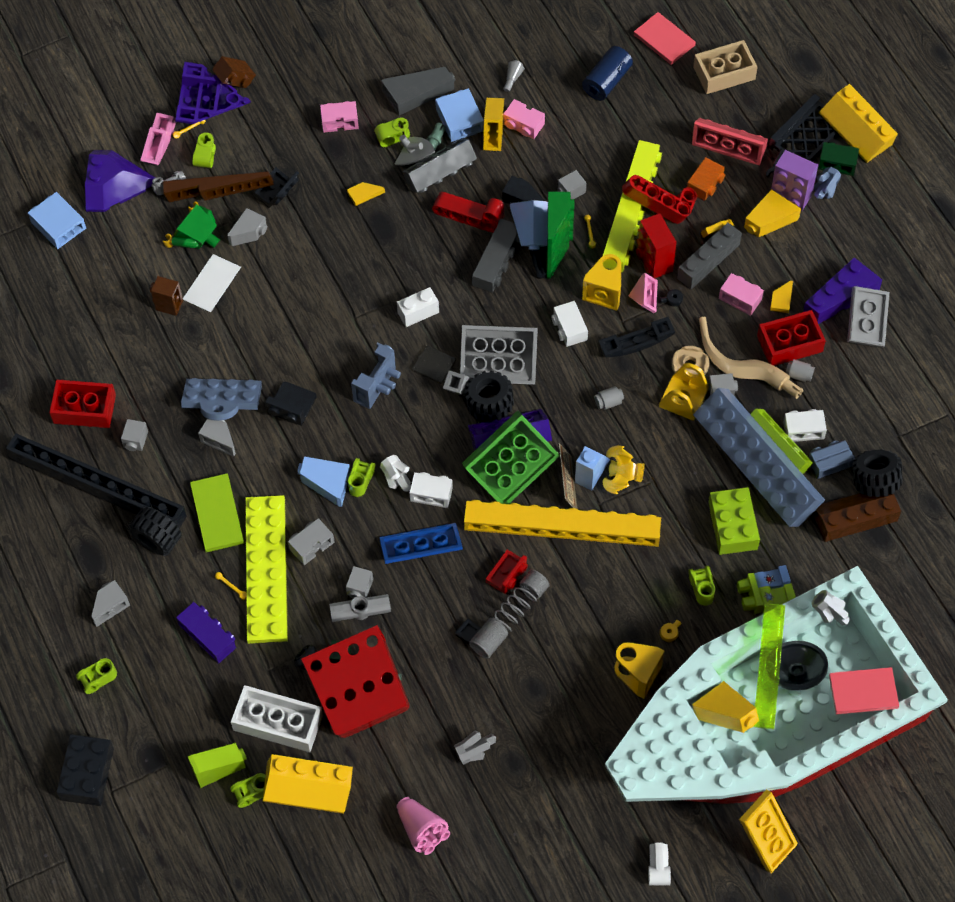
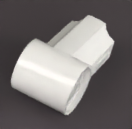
(659, 871)

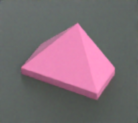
(645, 292)

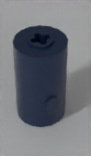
(607, 73)

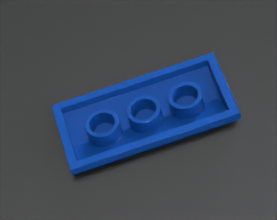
(420, 543)

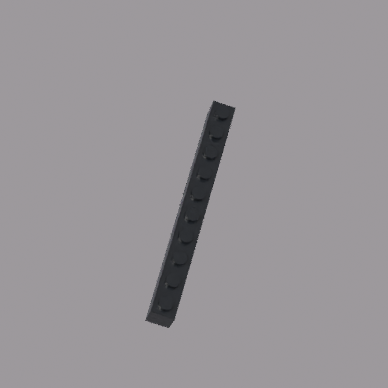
(90, 479)

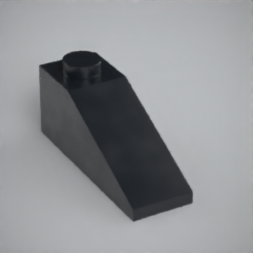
(519, 191)

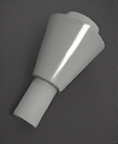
(514, 70)

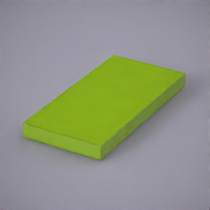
(217, 512)

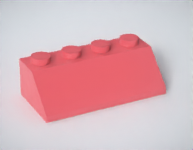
(729, 141)

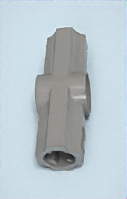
(347, 609)

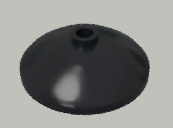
(801, 665)

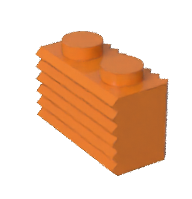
(706, 178)

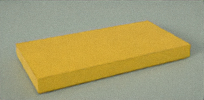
(768, 831)

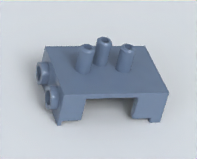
(367, 388)

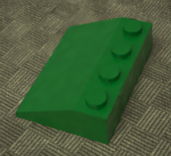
(558, 228)

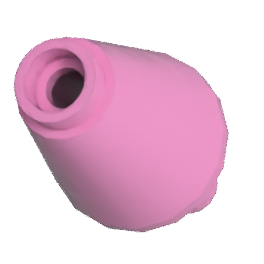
(422, 825)

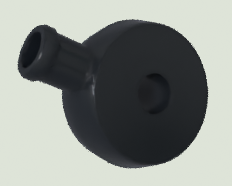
(673, 298)

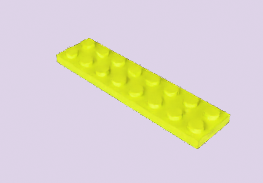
(266, 569)

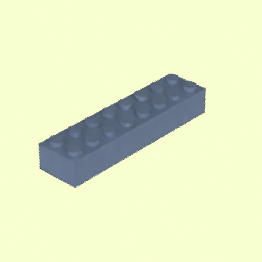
(758, 457)

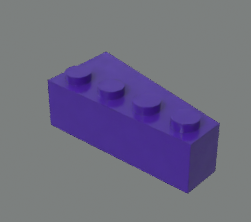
(837, 291)

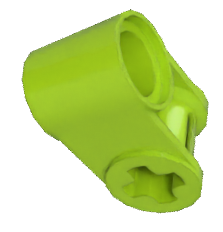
(390, 132)
(204, 151)
(360, 474)
(702, 582)
(95, 675)
(249, 789)

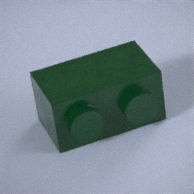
(839, 157)

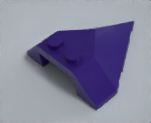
(204, 95)
(112, 180)

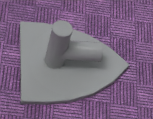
(414, 150)

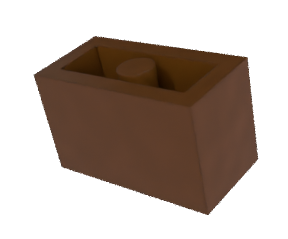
(234, 72)
(166, 295)

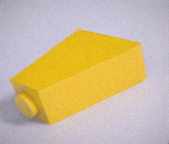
(493, 124)
(771, 214)
(726, 709)

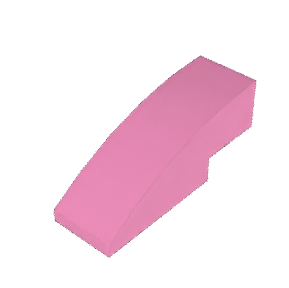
(158, 138)

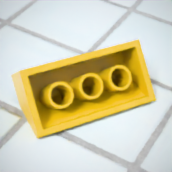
(858, 123)
(307, 783)

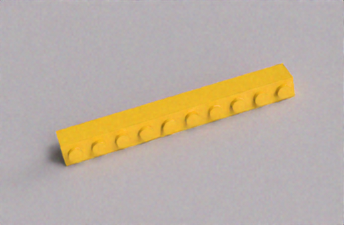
(562, 523)

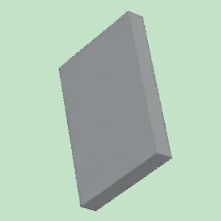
(868, 316)

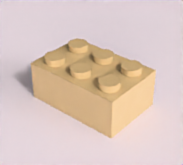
(725, 67)

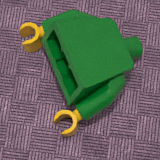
(194, 229)

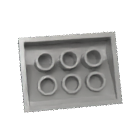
(500, 350)

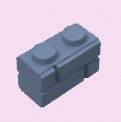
(831, 459)

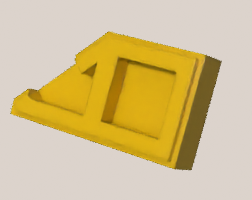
(364, 192)
(715, 228)
(781, 298)

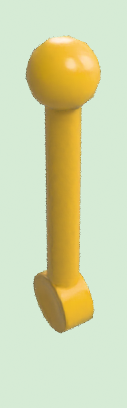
(176, 134)
(592, 244)
(243, 595)

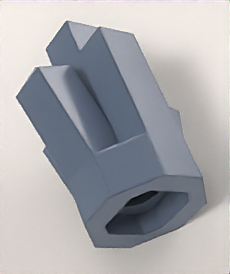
(827, 183)

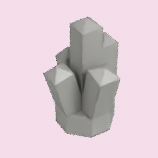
(830, 608)
(473, 747)

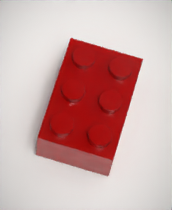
(656, 246)
(791, 338)
(82, 403)

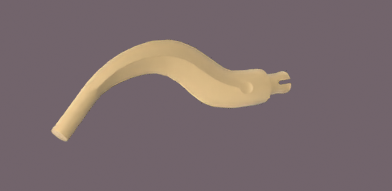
(748, 368)

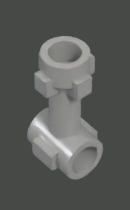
(158, 182)

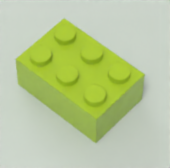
(734, 521)

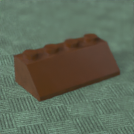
(855, 515)

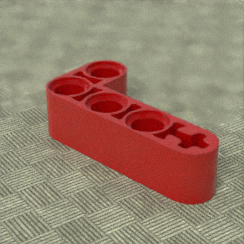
(659, 200)
(469, 212)

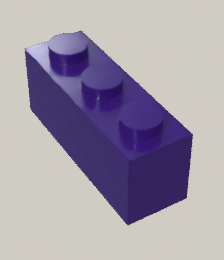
(206, 632)

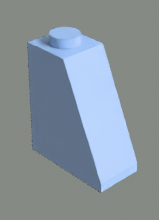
(531, 222)
(590, 468)
(325, 478)

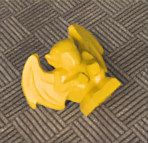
(623, 470)

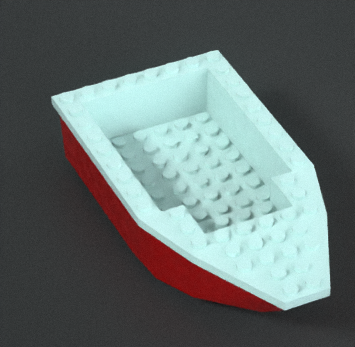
(686, 759)

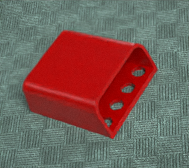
(359, 687)

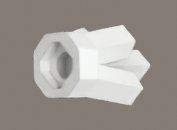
(395, 473)

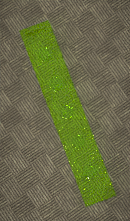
(769, 665)

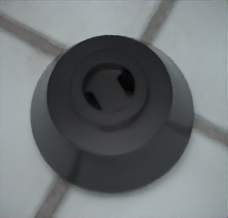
(306, 651)

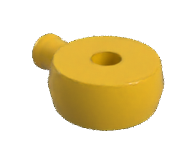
(669, 627)

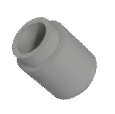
(800, 370)
(609, 398)

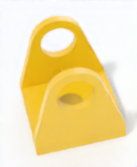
(603, 285)
(684, 384)
(642, 668)

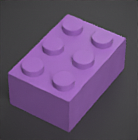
(794, 178)

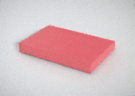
(664, 38)
(864, 690)

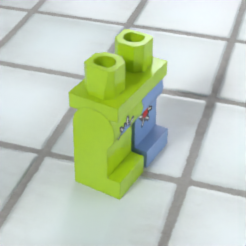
(766, 587)

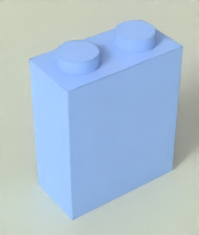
(459, 114)
(56, 220)

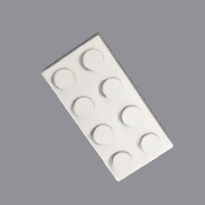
(277, 718)

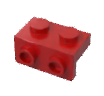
(506, 571)

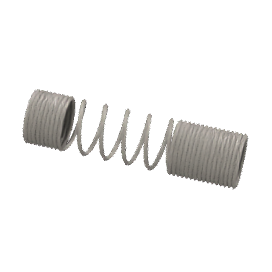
(493, 631)

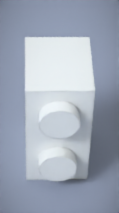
(418, 307)
(570, 324)
(805, 425)
(431, 489)

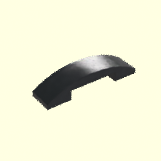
(638, 340)

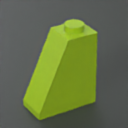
(217, 763)

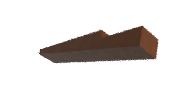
(215, 186)

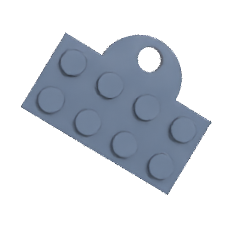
(222, 396)

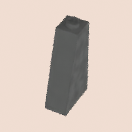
(417, 88)

